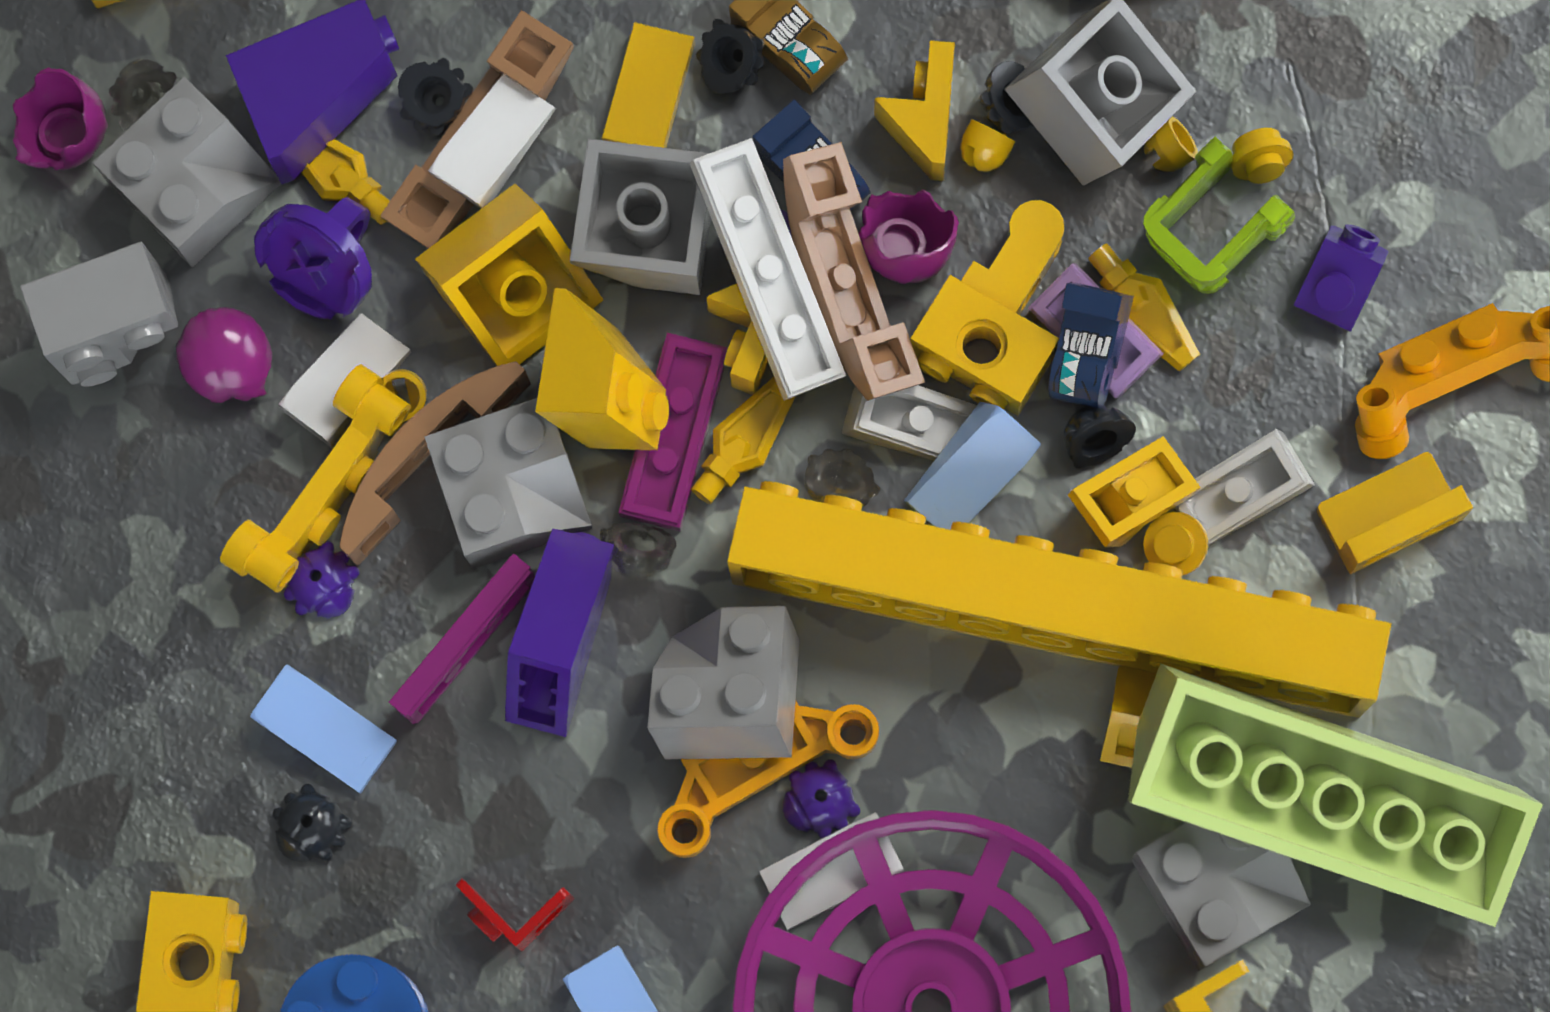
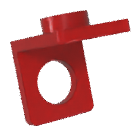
(494, 925)

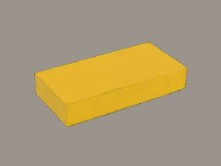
(649, 86)

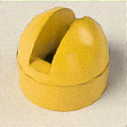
(1172, 145)
(984, 147)
(415, 388)

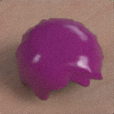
(58, 122)
(907, 236)
(224, 355)

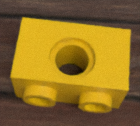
(965, 315)
(172, 927)

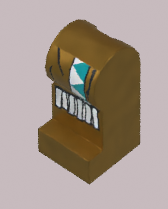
(791, 39)

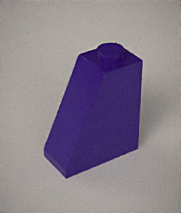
(313, 82)
(557, 632)

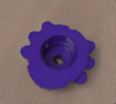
(329, 595)
(806, 812)

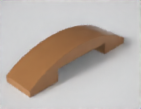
(528, 55)
(822, 228)
(369, 515)

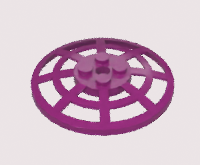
(931, 956)

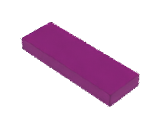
(663, 478)
(463, 640)

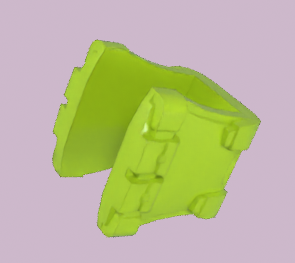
(1212, 165)

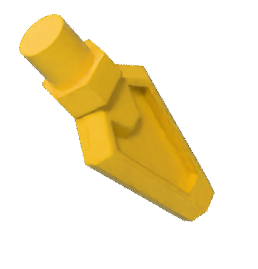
(343, 173)
(1151, 306)
(743, 440)

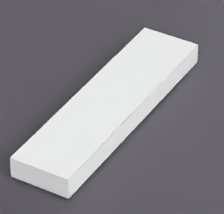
(767, 269)

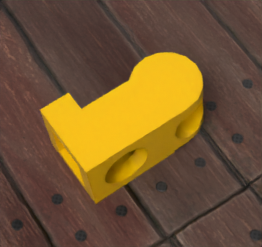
(1024, 259)

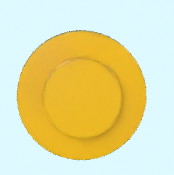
(1260, 155)
(1176, 541)

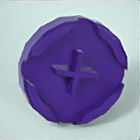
(317, 256)

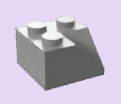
(1100, 90)
(187, 172)
(641, 217)
(101, 313)
(507, 483)
(727, 687)
(1218, 889)

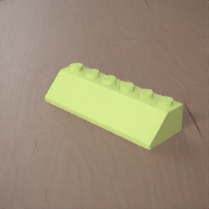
(1329, 795)

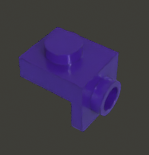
(1342, 275)

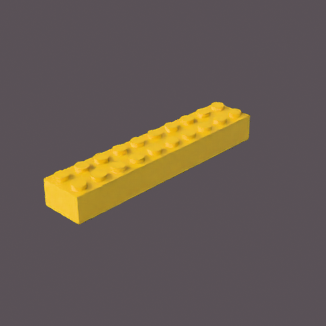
(1057, 600)

